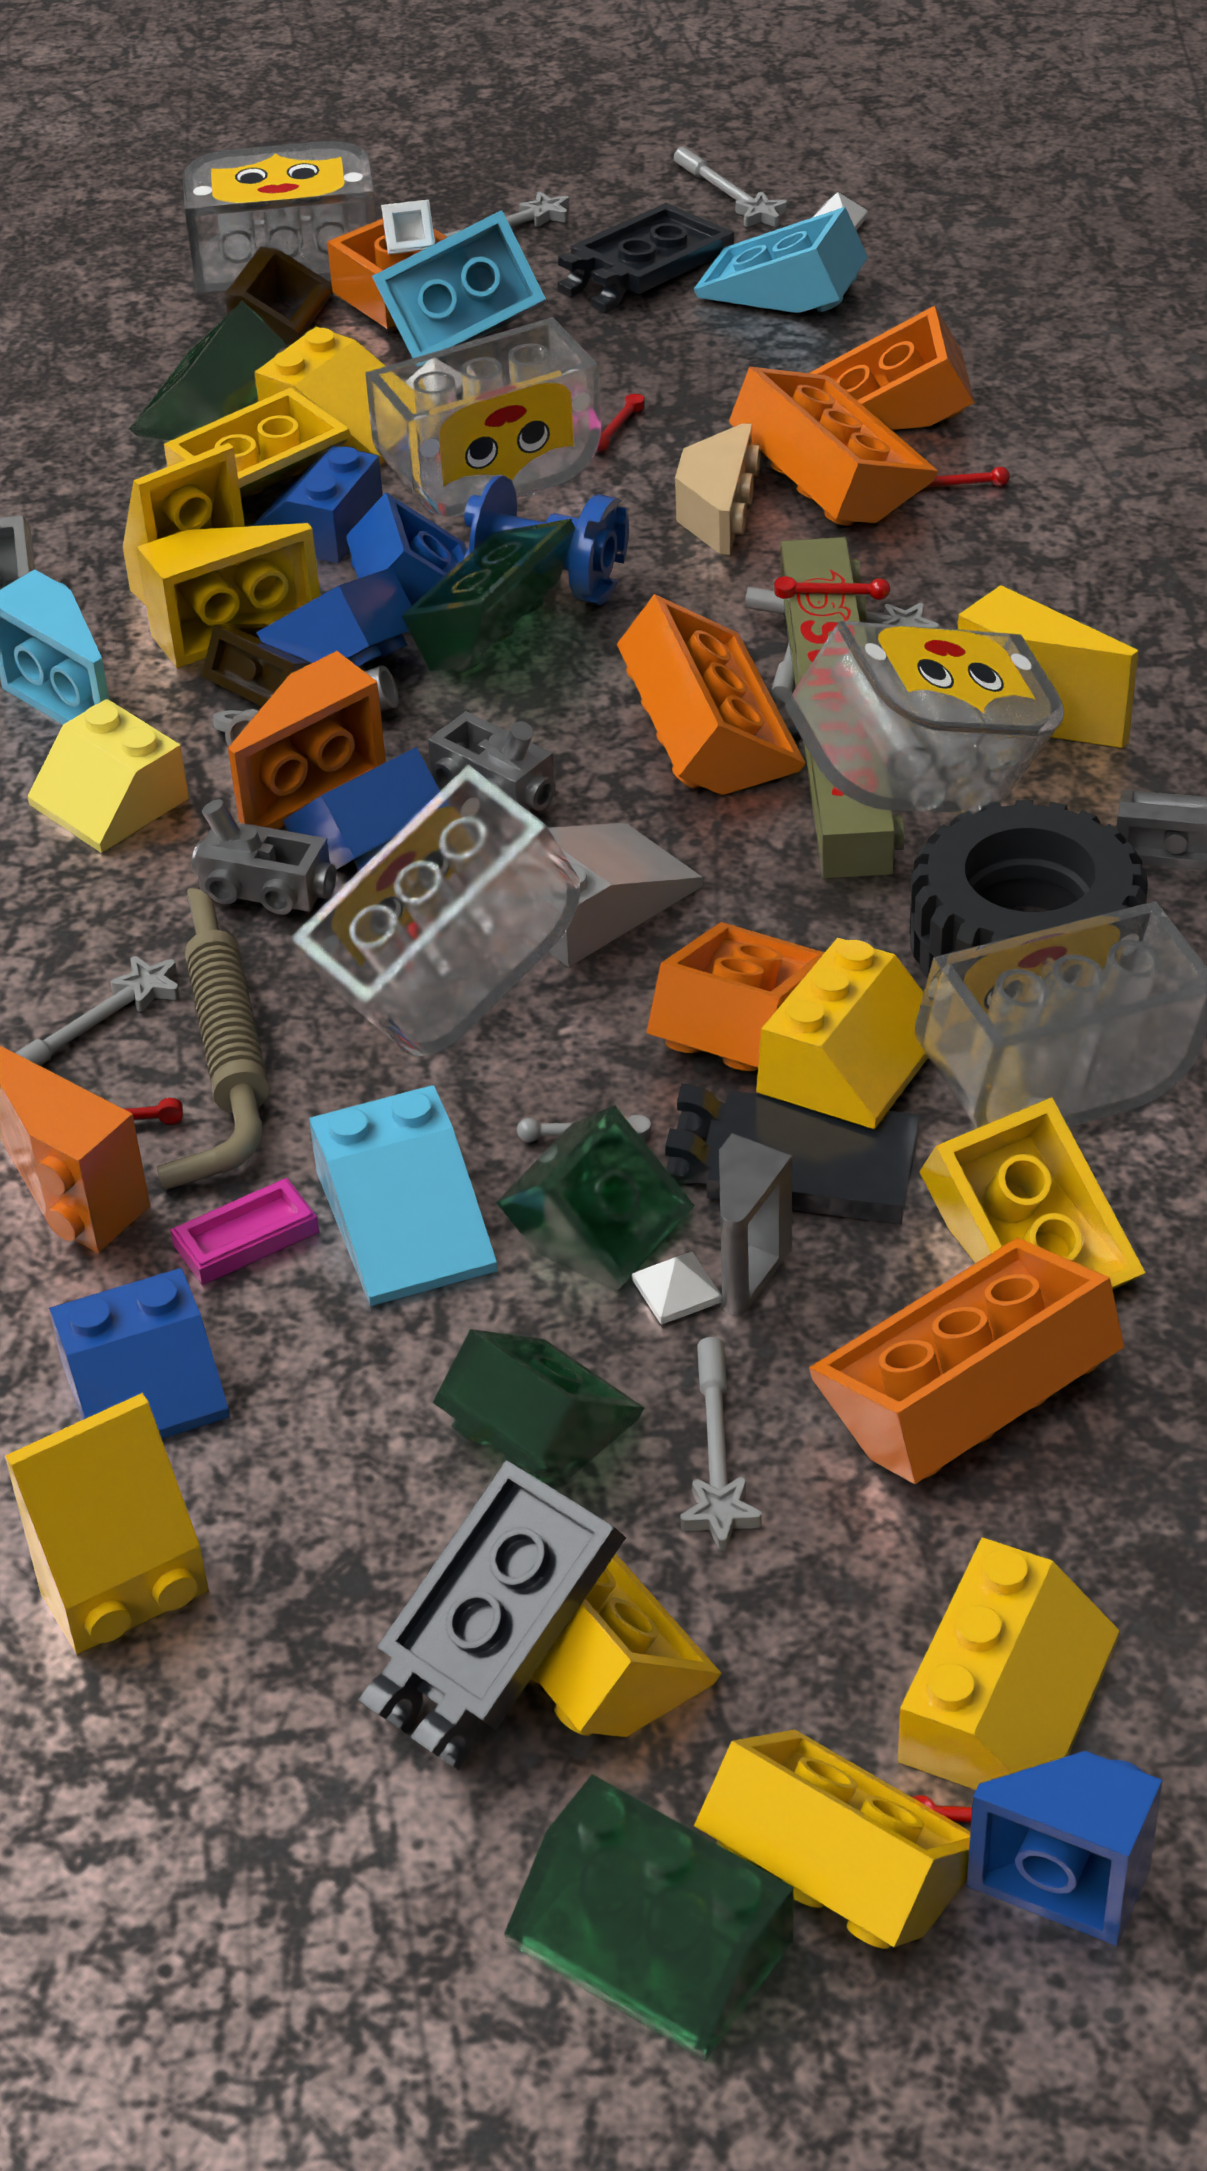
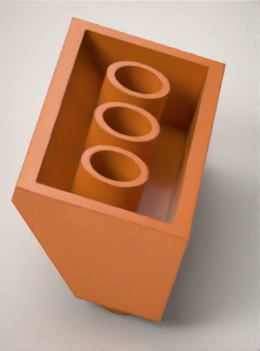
(829, 445)
(706, 700)
(970, 1357)

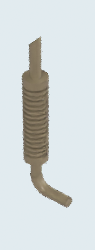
(229, 1045)

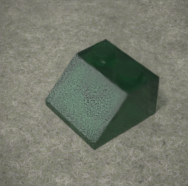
(597, 1200)
(532, 1403)

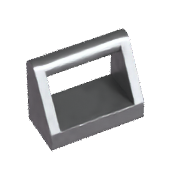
(1165, 828)
(752, 1218)

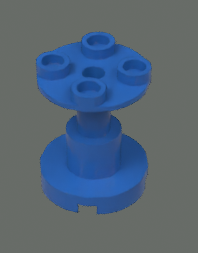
(596, 544)

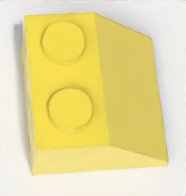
(109, 776)

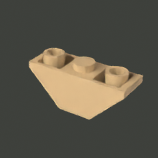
(716, 485)

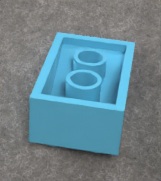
(789, 267)
(460, 287)
(48, 649)
(401, 1195)

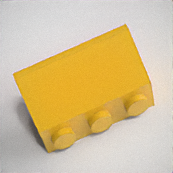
(268, 439)
(844, 1036)
(622, 1660)
(1005, 1671)
(837, 1835)

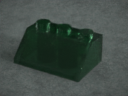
(211, 377)
(488, 594)
(651, 1916)

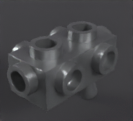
(501, 756)
(261, 864)

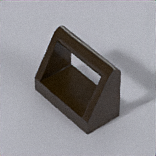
(276, 274)
(245, 664)

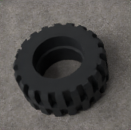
(1017, 860)

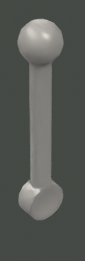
(530, 1129)

